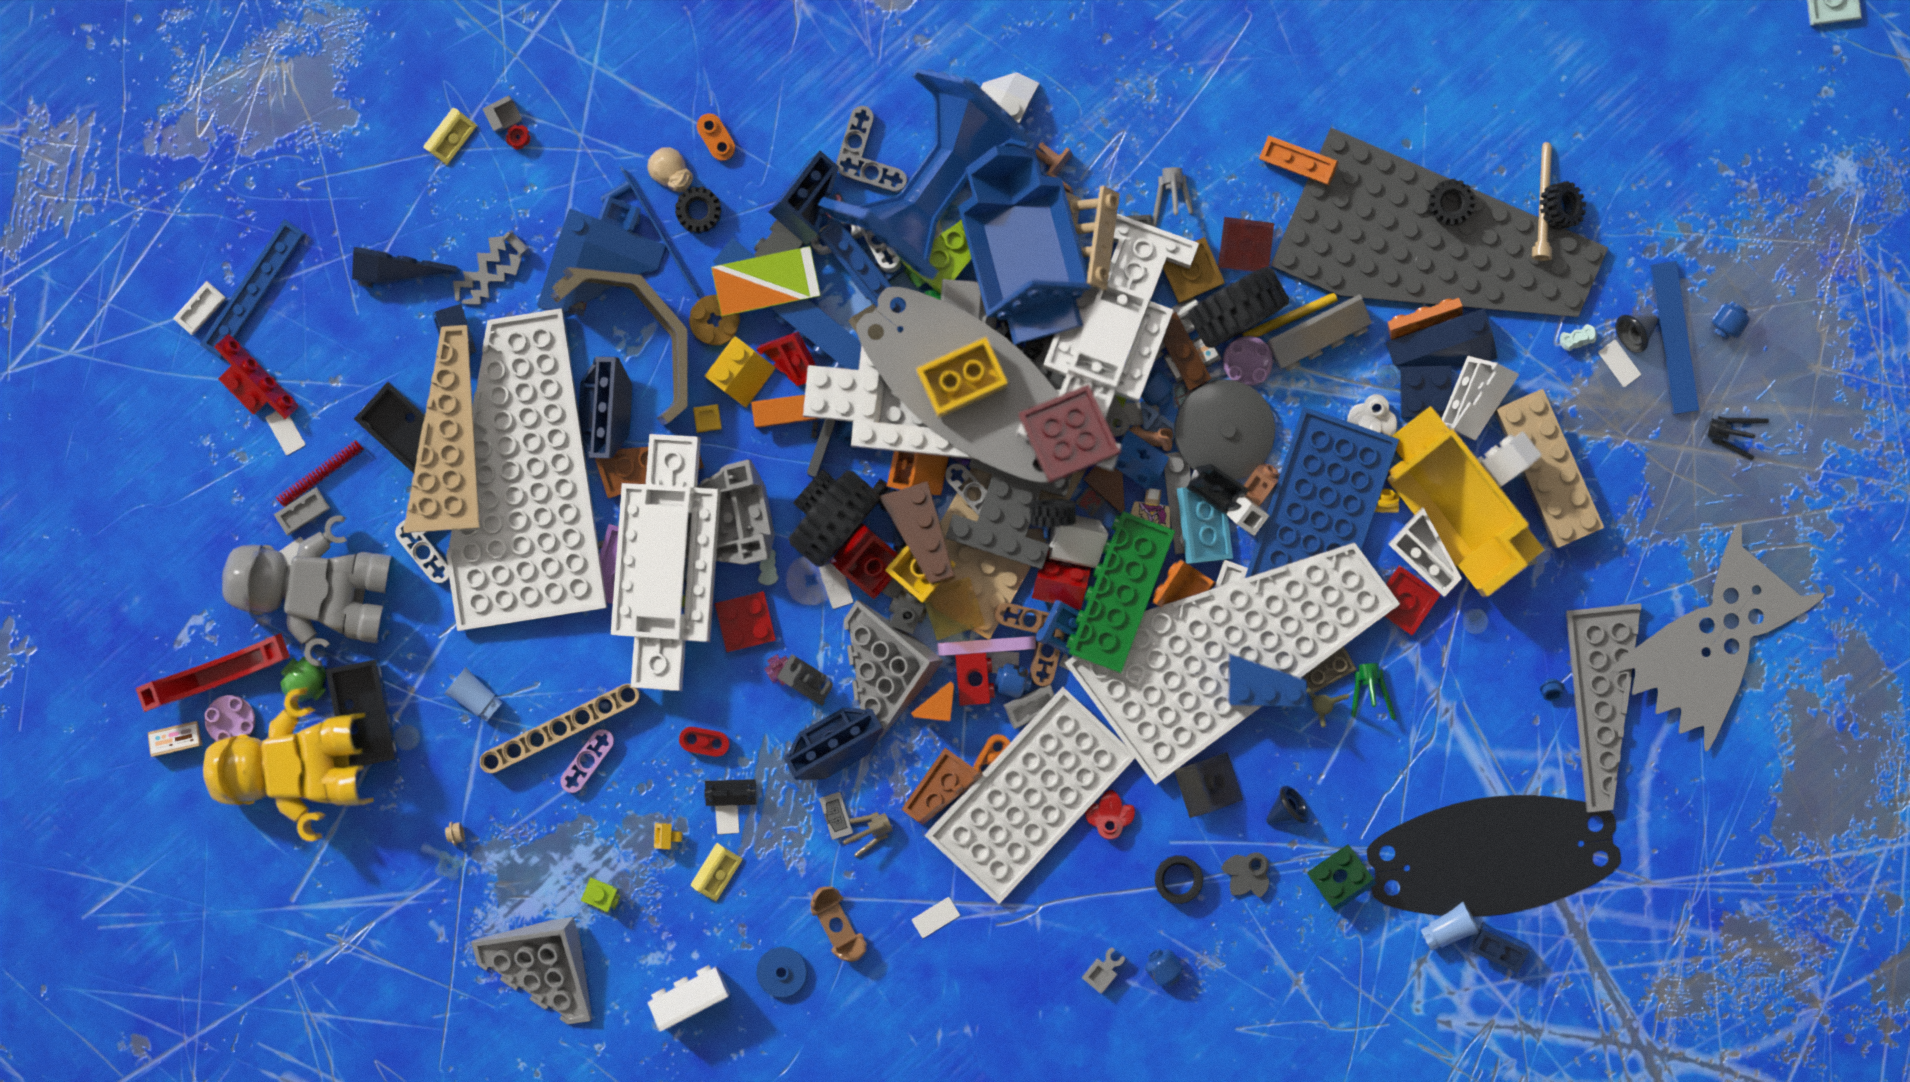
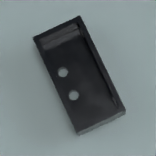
(386, 421)
(366, 688)

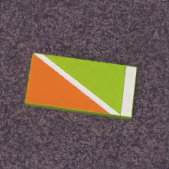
(765, 281)

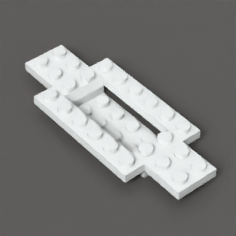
(876, 412)
(653, 562)

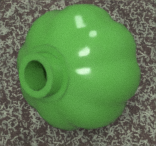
(302, 675)

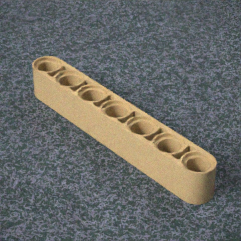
(551, 737)

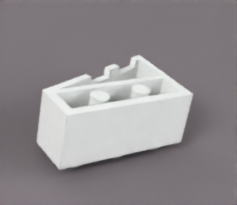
(1509, 459)

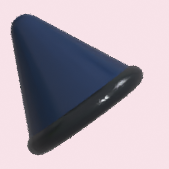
(1288, 808)

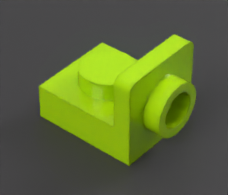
(601, 895)

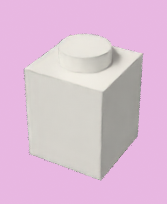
(1248, 515)

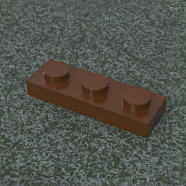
(1184, 354)

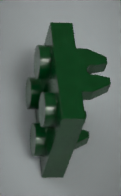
(1341, 893)

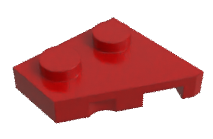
(789, 356)

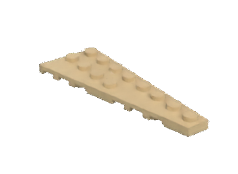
(445, 470)

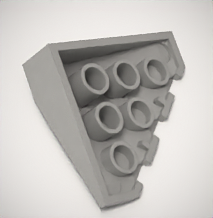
(887, 664)
(543, 962)

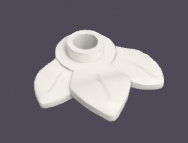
(1378, 421)

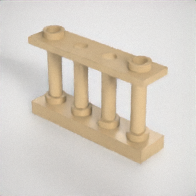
(1103, 231)

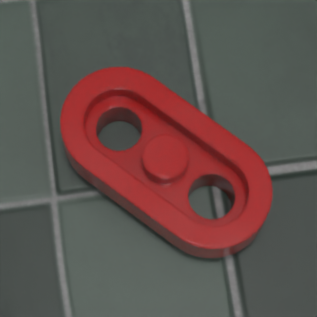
(704, 741)

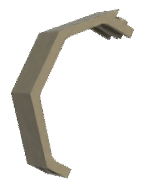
(658, 309)

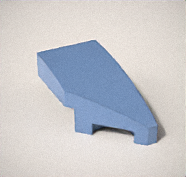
(1154, 420)

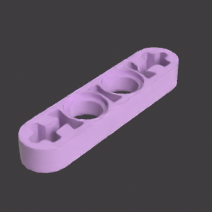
(986, 646)

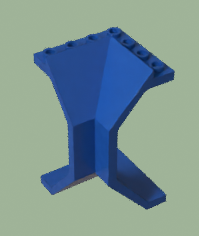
(965, 129)

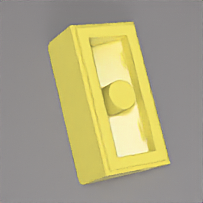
(450, 136)
(716, 872)

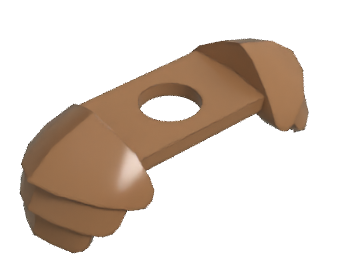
(845, 943)

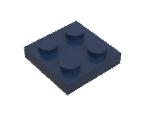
(1424, 388)

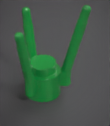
(1371, 675)

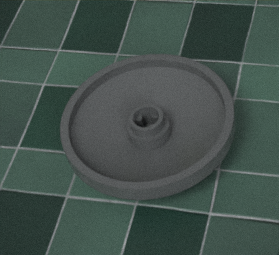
(1224, 427)

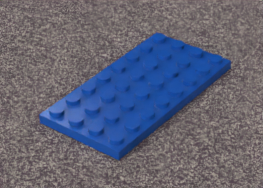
(1323, 491)

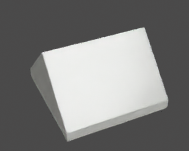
(1078, 542)

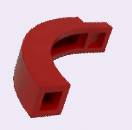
(213, 674)

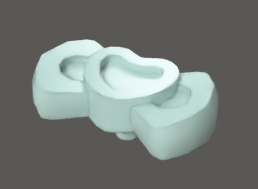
(1578, 338)
(768, 575)

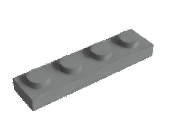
(1176, 476)

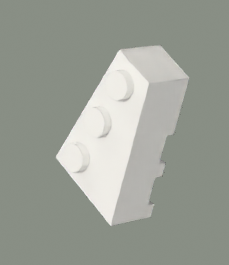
(1477, 396)
(1425, 552)

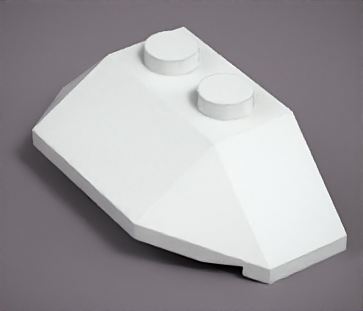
(1012, 93)

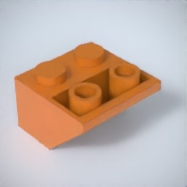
(915, 468)

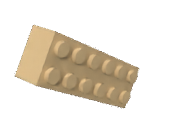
(1554, 476)

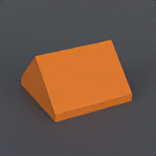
(938, 706)

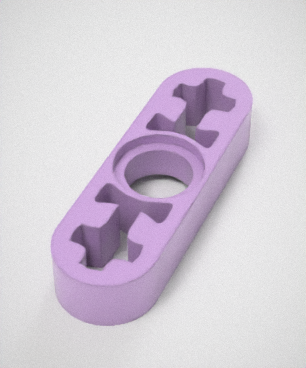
(593, 741)

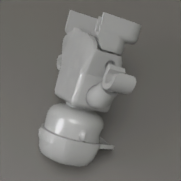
(313, 587)

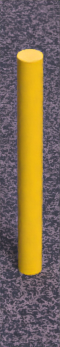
(1291, 316)

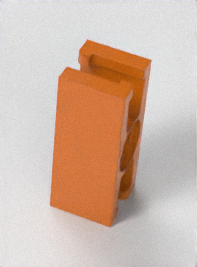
(779, 411)

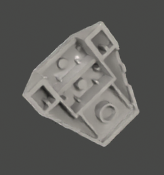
(744, 515)

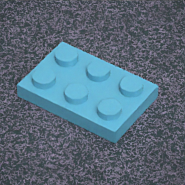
(1203, 529)

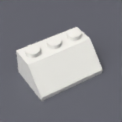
(688, 997)

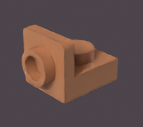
(1261, 483)

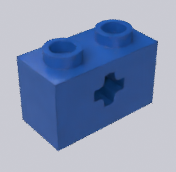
(1140, 460)

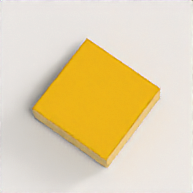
(707, 418)

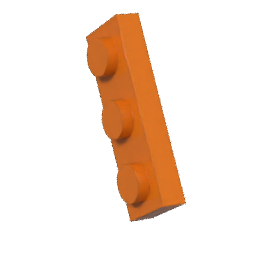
(1298, 160)
(1424, 318)

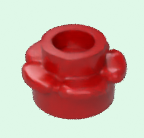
(524, 137)

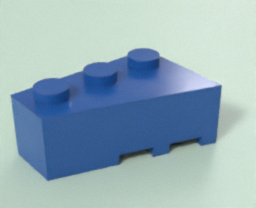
(1261, 685)

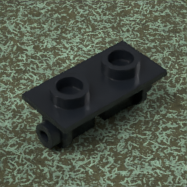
(730, 792)

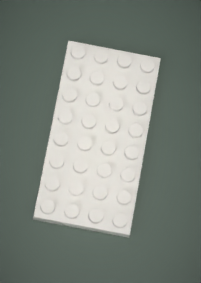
(1030, 795)

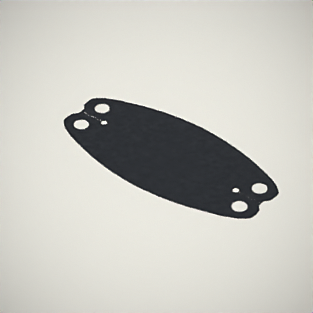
(1493, 855)

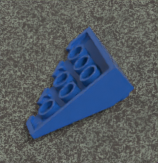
(596, 246)

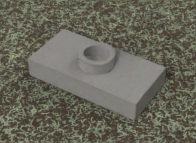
(302, 511)
(1028, 706)

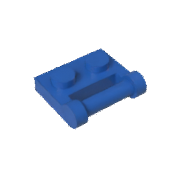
(1063, 619)

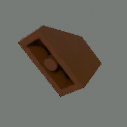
(1108, 485)

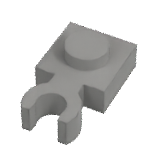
(1101, 973)

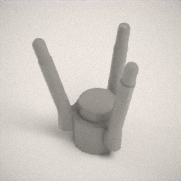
(1173, 180)

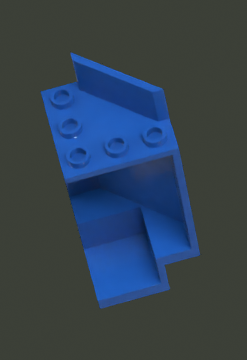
(1023, 244)

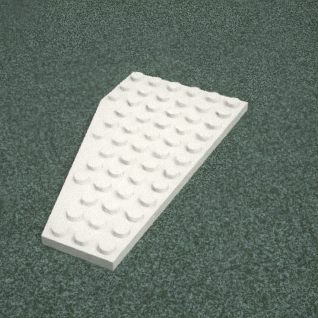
(534, 495)
(1176, 673)

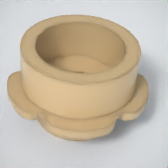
(455, 833)

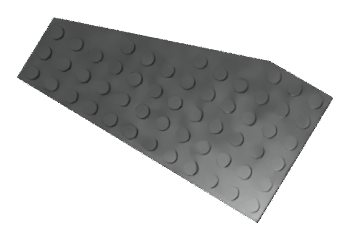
(1380, 241)

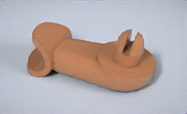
(1156, 439)

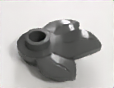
(1246, 878)

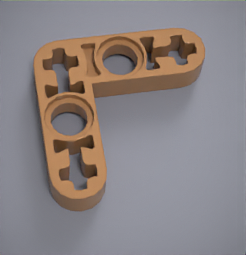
(1041, 617)

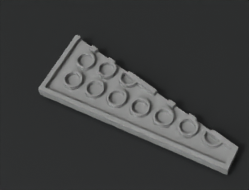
(1601, 697)

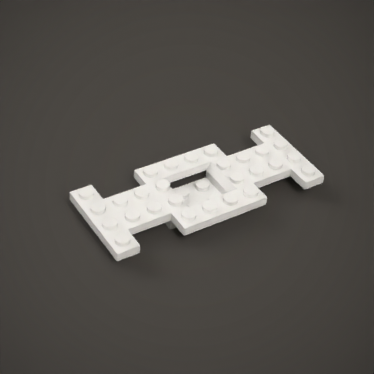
(1113, 316)

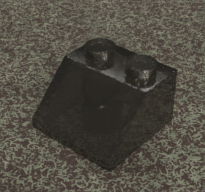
(1208, 785)

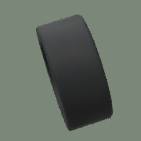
(1176, 898)

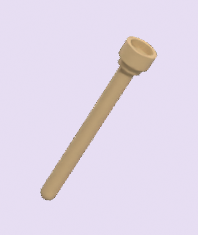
(1542, 249)

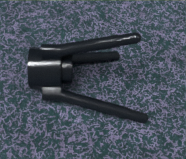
(1720, 430)

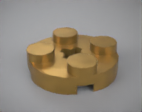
(708, 333)

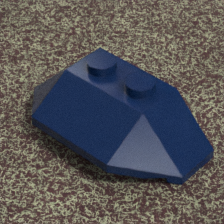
(605, 407)
(833, 743)

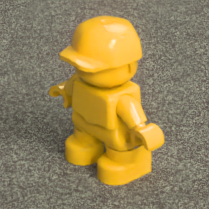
(287, 766)

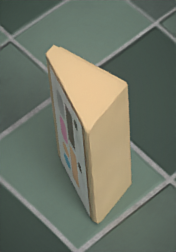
(174, 739)

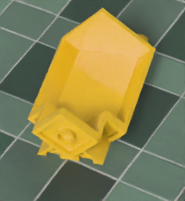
(1463, 503)

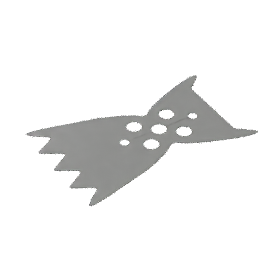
(1673, 655)

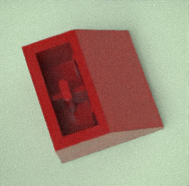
(1061, 582)

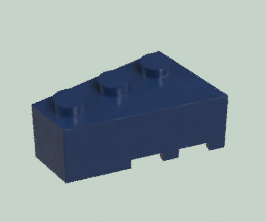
(799, 203)

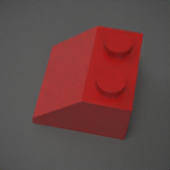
(865, 561)

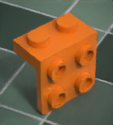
(1181, 583)

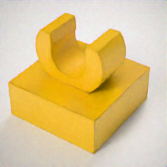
(664, 836)

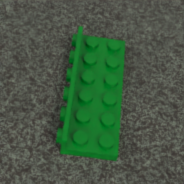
(1120, 591)

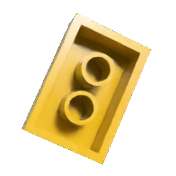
(962, 377)

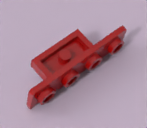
(250, 381)

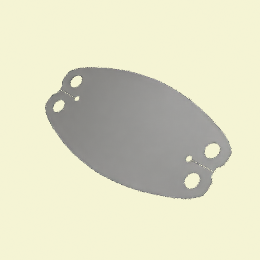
(936, 329)

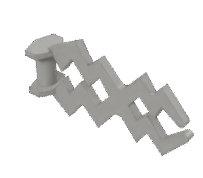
(483, 276)

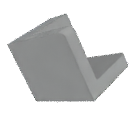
(502, 114)

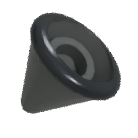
(1635, 331)

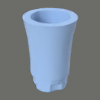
(473, 695)
(1450, 927)

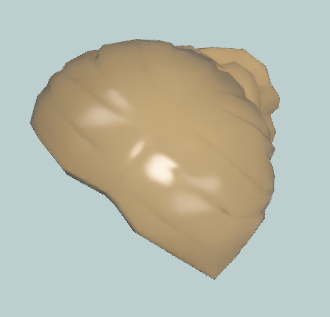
(669, 169)

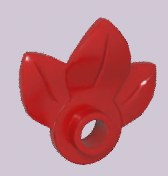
(1110, 811)

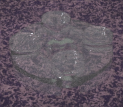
(813, 594)

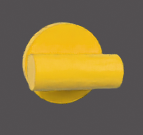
(1388, 502)

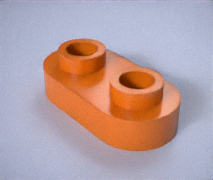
(714, 137)
(987, 753)

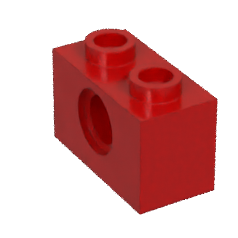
(974, 694)

